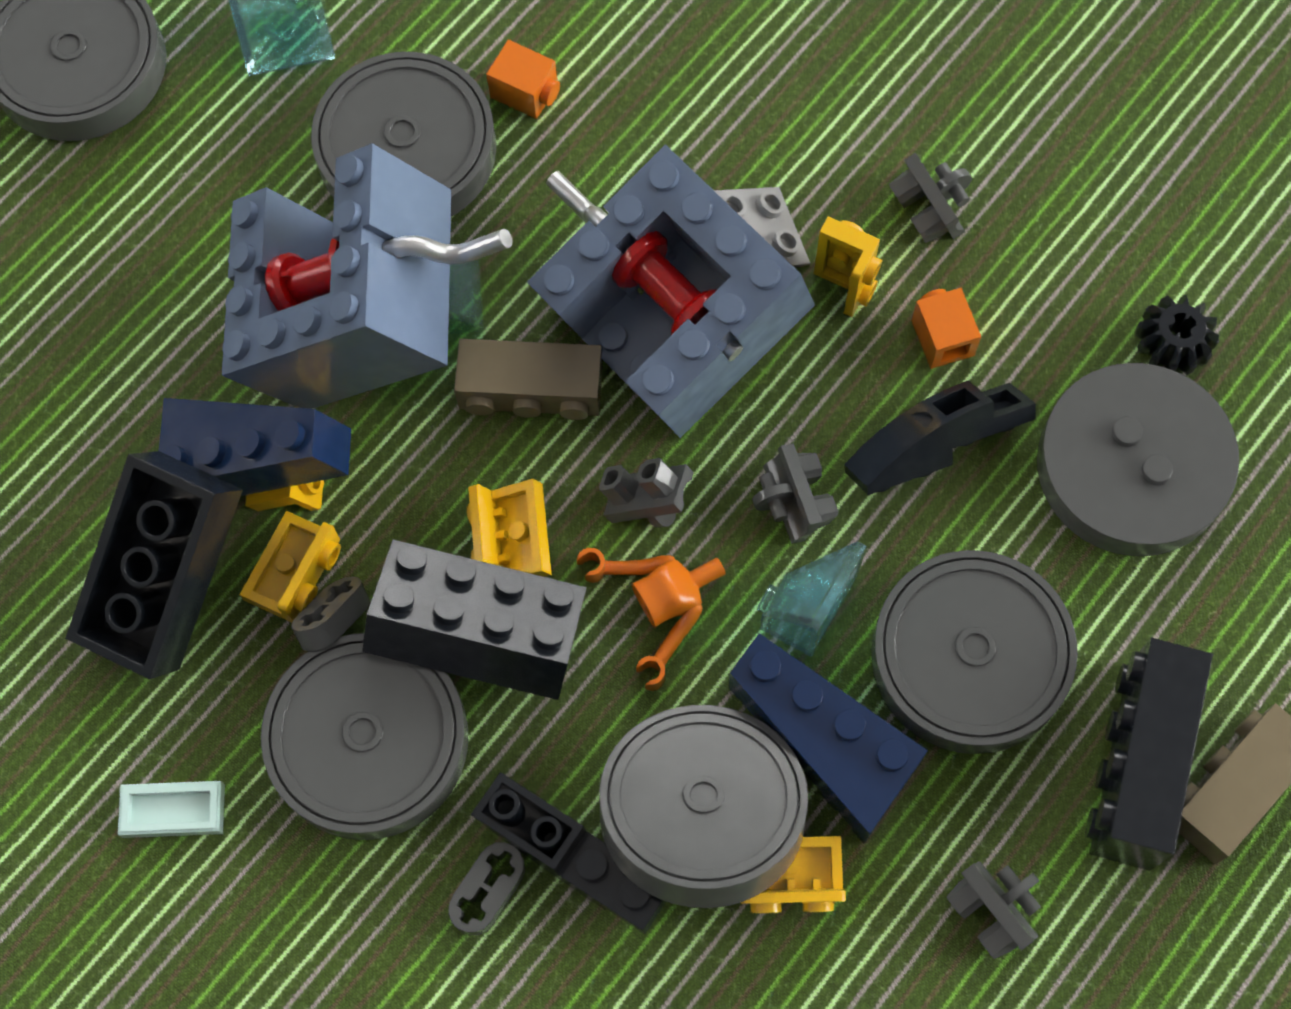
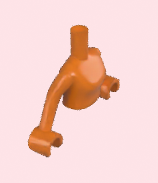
(663, 594)

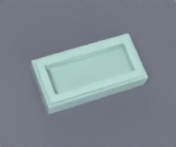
(171, 809)

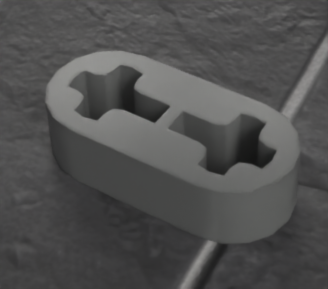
(330, 613)
(477, 881)

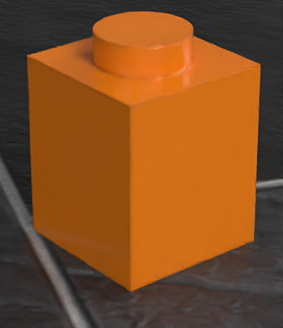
(523, 79)
(945, 327)

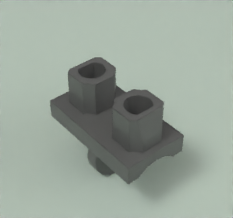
(917, 183)
(649, 494)
(789, 494)
(981, 888)

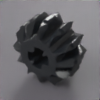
(1184, 321)

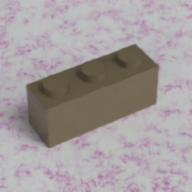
(529, 378)
(1240, 785)

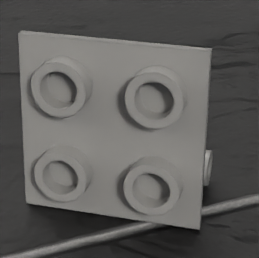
(769, 215)

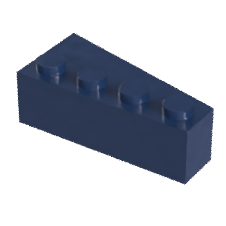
(255, 444)
(839, 742)

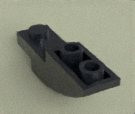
(926, 434)
(564, 850)

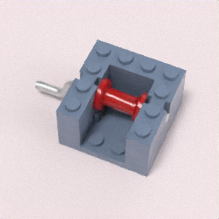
(708, 279)
(347, 300)

